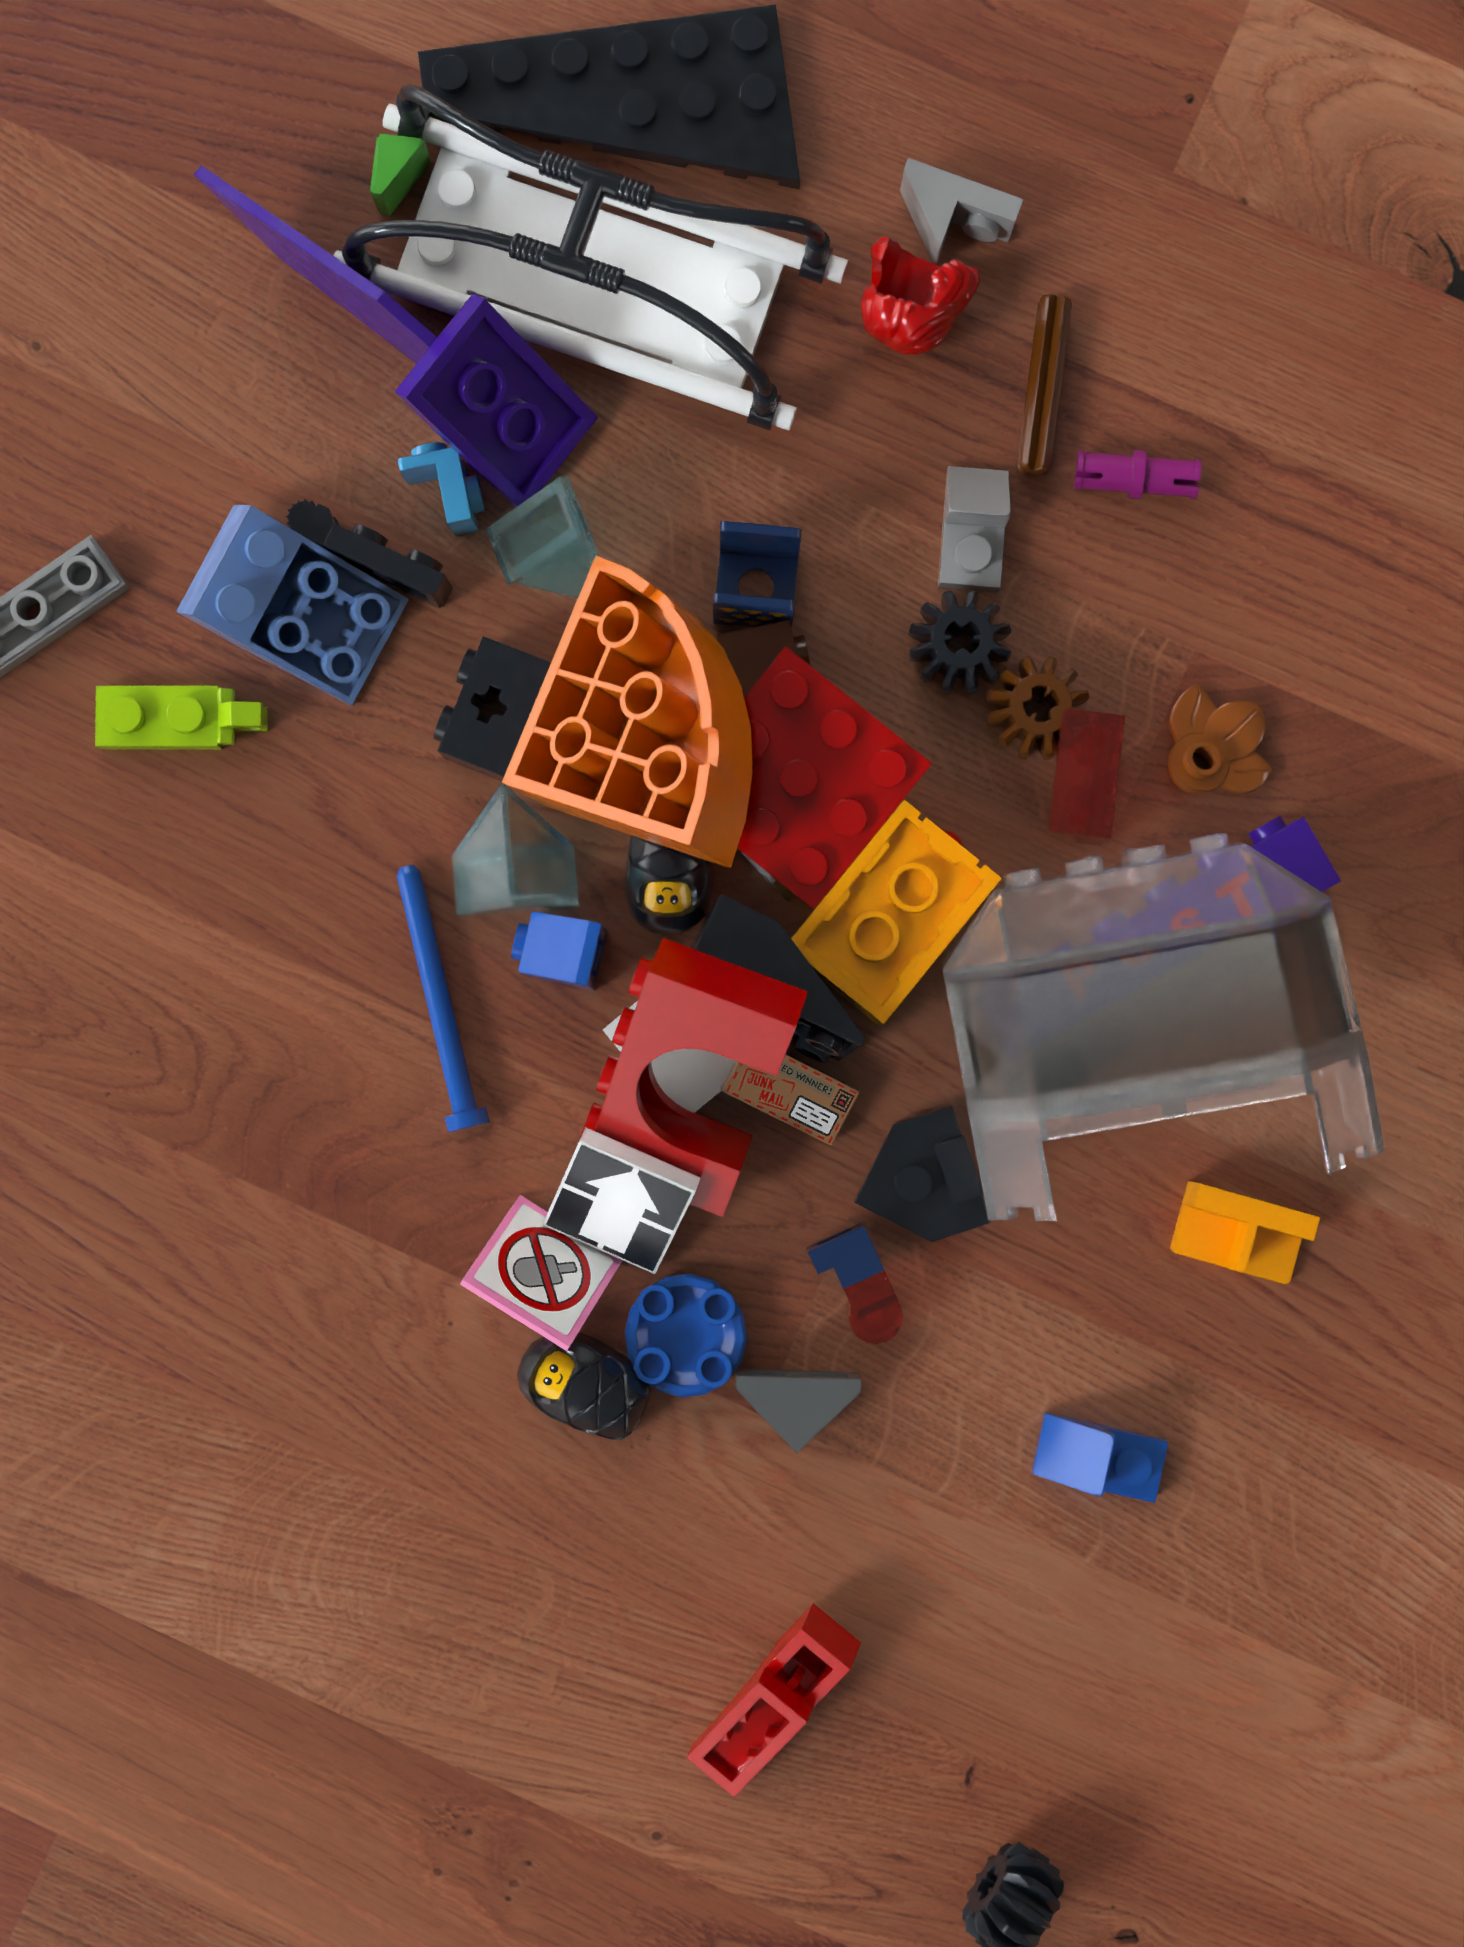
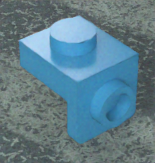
(460, 494)

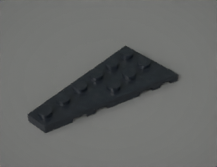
(649, 90)

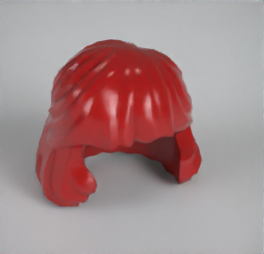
(913, 300)

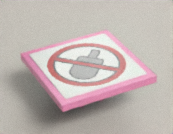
(540, 1274)

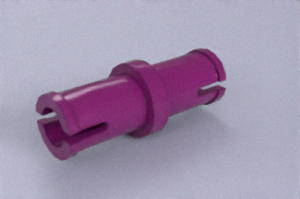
(1137, 474)

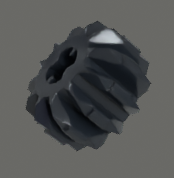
(957, 621)
(1013, 1898)

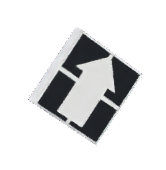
(621, 1200)

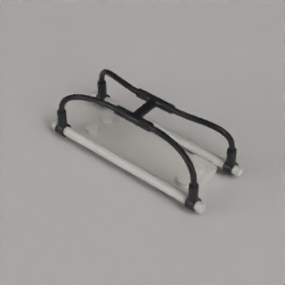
(588, 276)

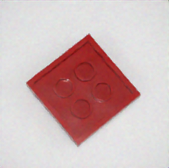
(818, 778)

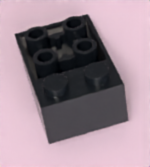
(763, 946)

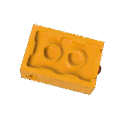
(893, 912)

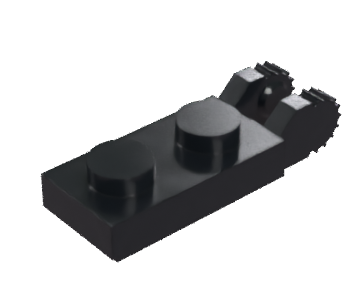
(367, 551)

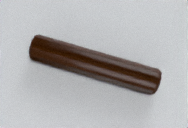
(1044, 384)

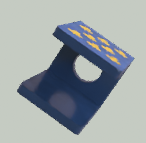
(760, 548)

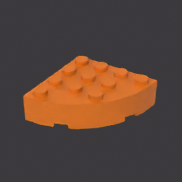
(640, 722)

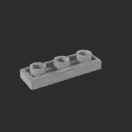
(68, 593)

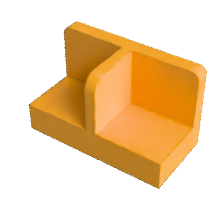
(1241, 1232)

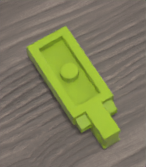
(173, 717)

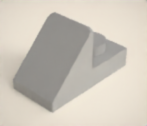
(942, 198)
(974, 529)

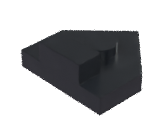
(925, 1178)

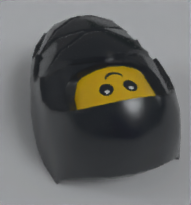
(666, 887)
(584, 1386)

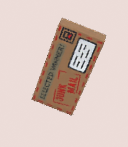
(796, 1096)

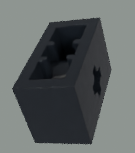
(484, 674)

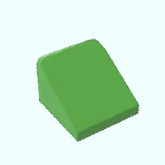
(396, 169)

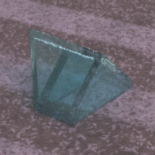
(545, 541)
(513, 861)

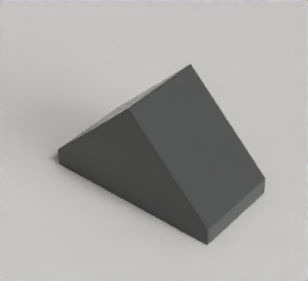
(798, 1400)

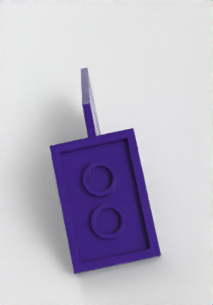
(470, 384)

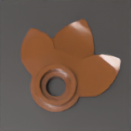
(1222, 739)

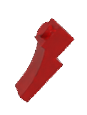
(775, 1700)

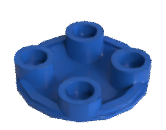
(685, 1335)

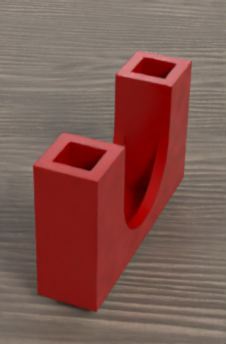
(701, 1005)

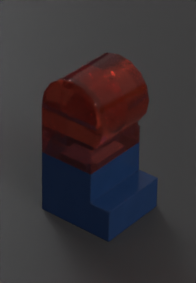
(872, 1303)

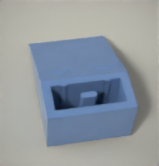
(292, 603)

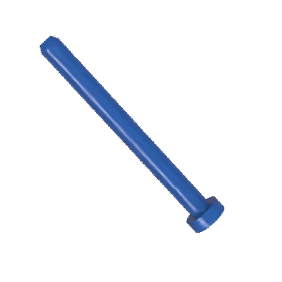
(439, 1003)

